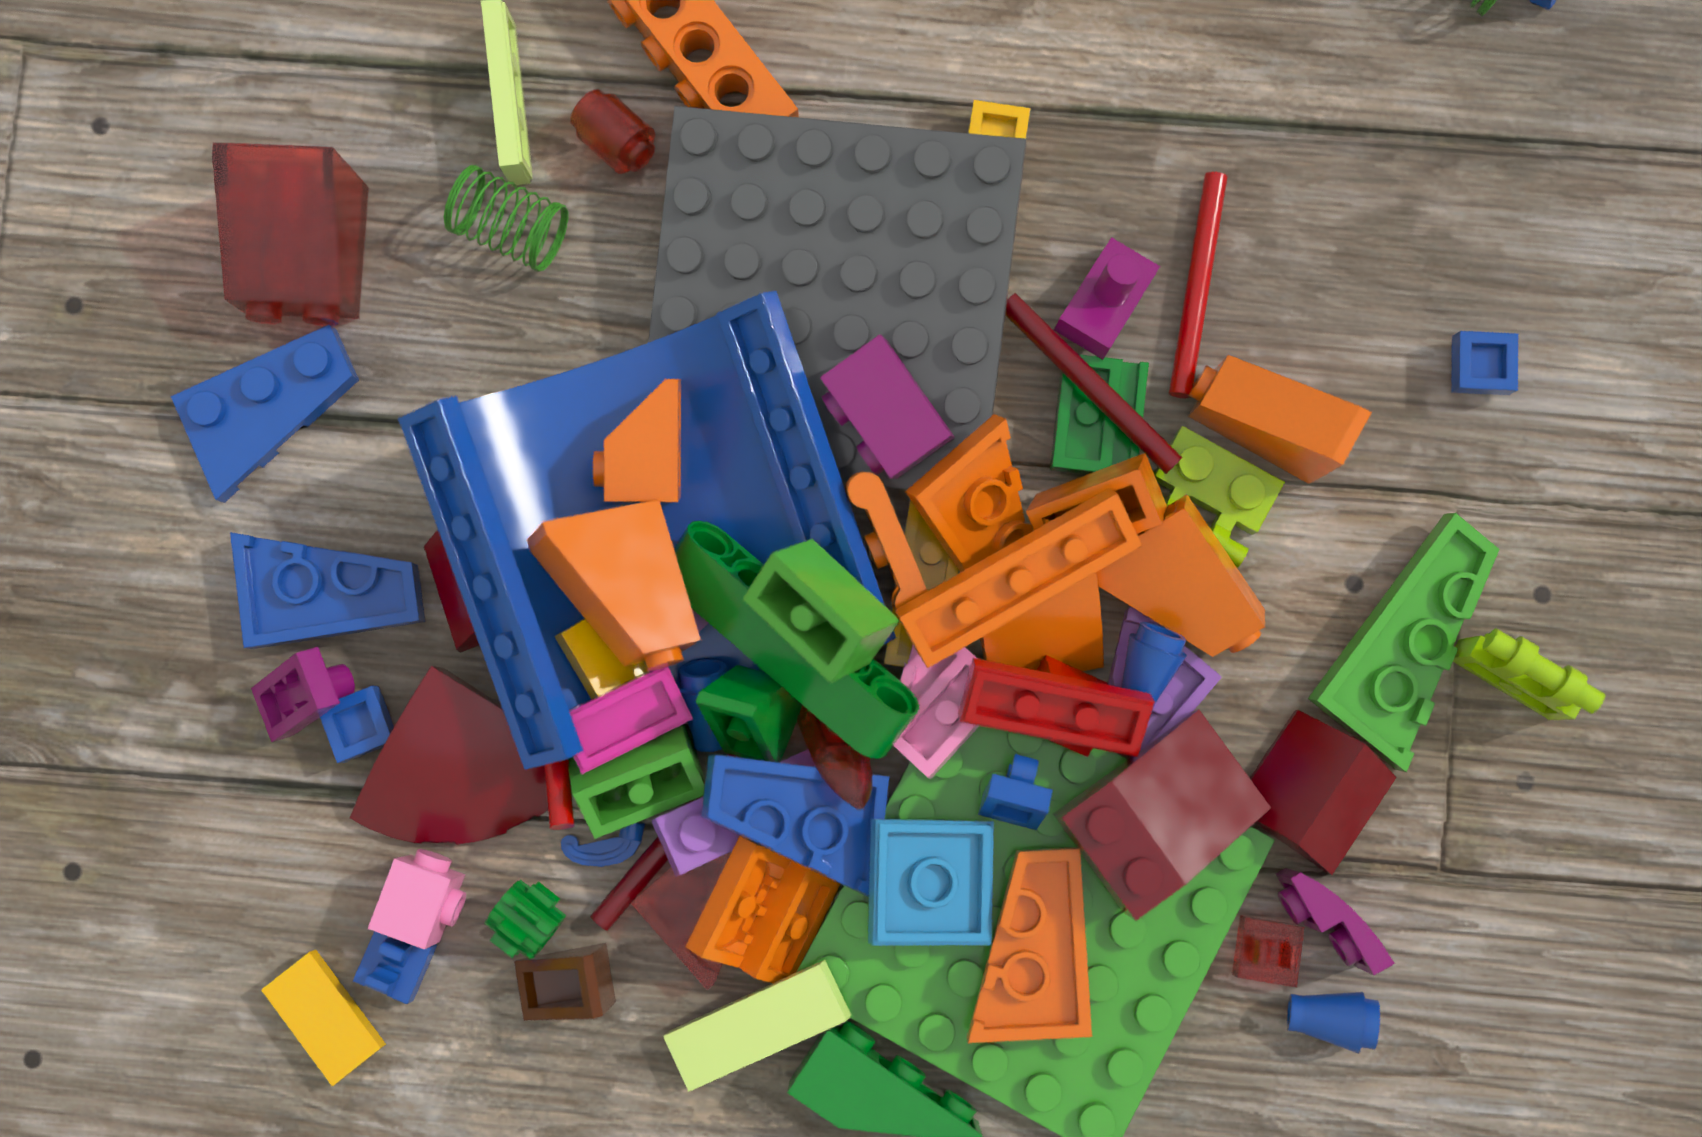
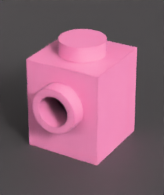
(419, 899)

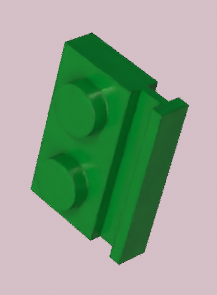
(1082, 433)

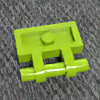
(1222, 485)
(1528, 676)

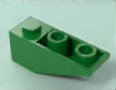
(869, 1093)

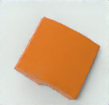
(1061, 627)
(762, 913)

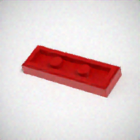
(1055, 707)

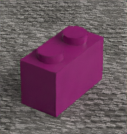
(885, 408)

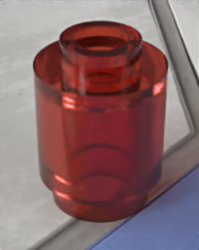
(613, 131)

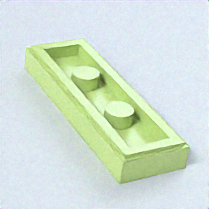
(506, 92)
(757, 1025)

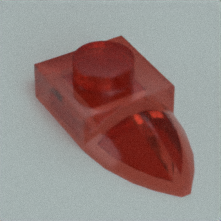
(838, 763)

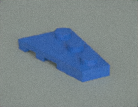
(257, 406)
(317, 593)
(795, 815)

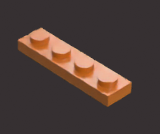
(1019, 577)

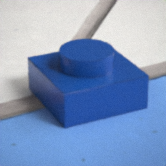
(1484, 363)
(358, 724)

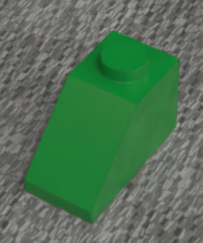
(749, 713)

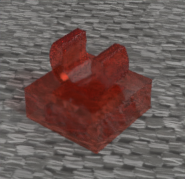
(1268, 951)

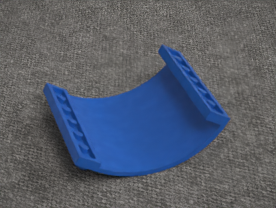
(525, 457)

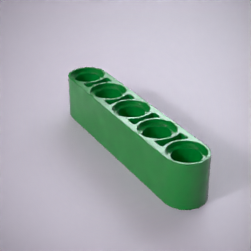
(862, 708)

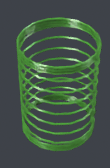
(536, 233)

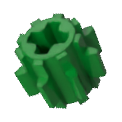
(524, 919)

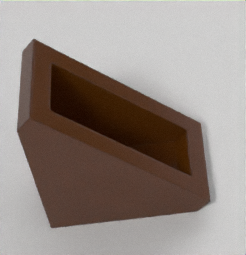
(566, 984)

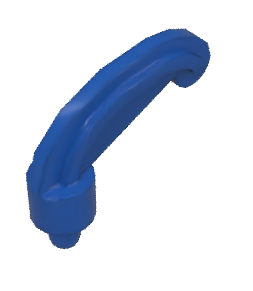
(606, 851)

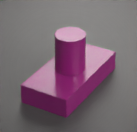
(1106, 298)
(300, 692)

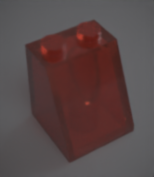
(290, 231)

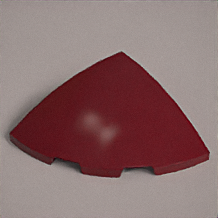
(450, 770)

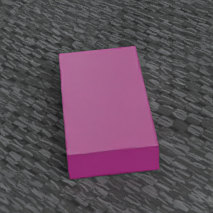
(628, 717)

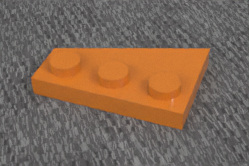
(973, 496)
(1038, 955)

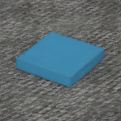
(930, 882)

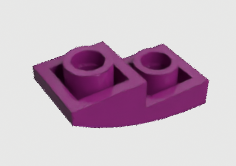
(1321, 909)

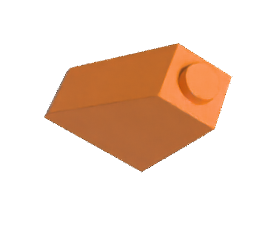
(1277, 417)
(622, 580)
(1187, 583)

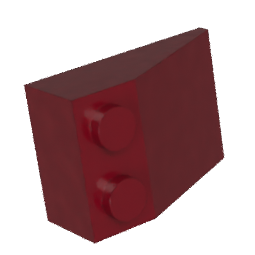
(1163, 815)

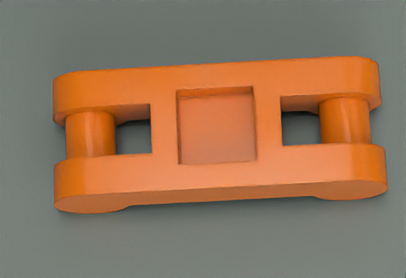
(887, 541)

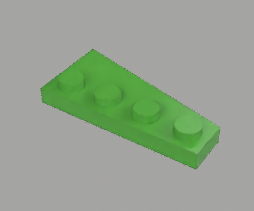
(1395, 659)

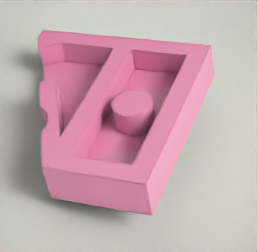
(936, 728)

